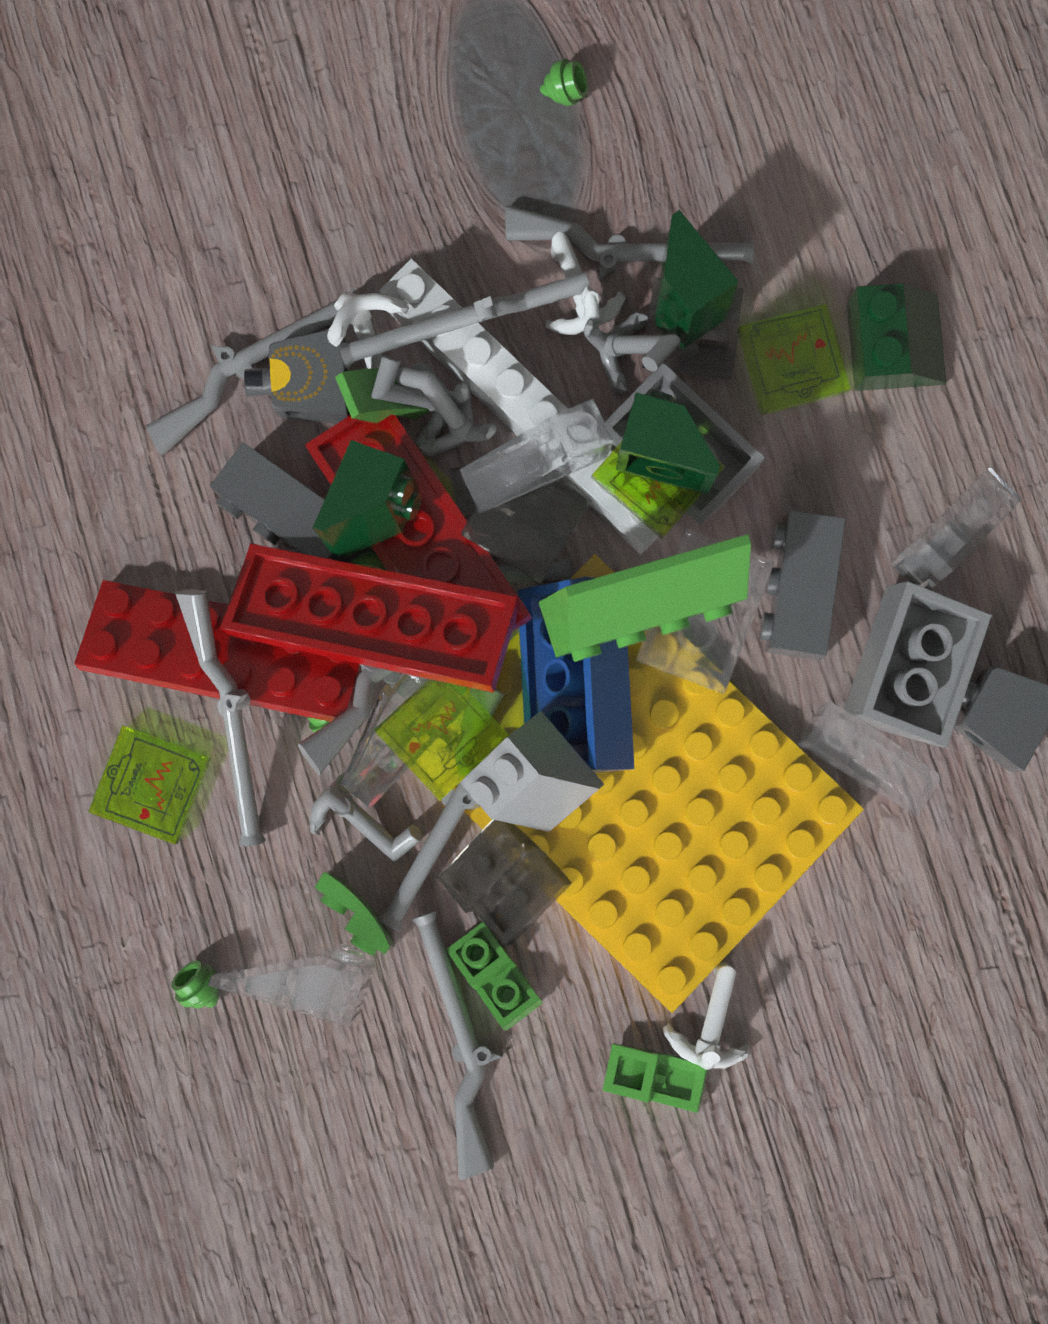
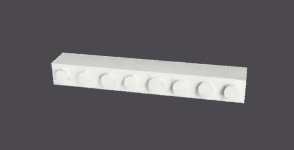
(502, 387)

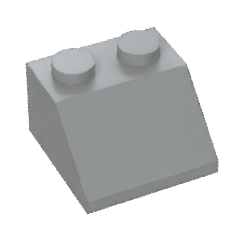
(532, 777)

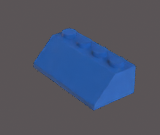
(581, 698)

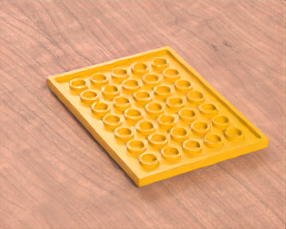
(696, 837)

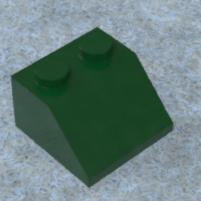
(692, 285)
(895, 337)
(666, 445)
(366, 501)

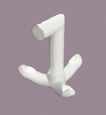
(588, 302)
(356, 311)
(707, 1049)

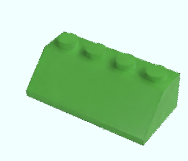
(647, 598)

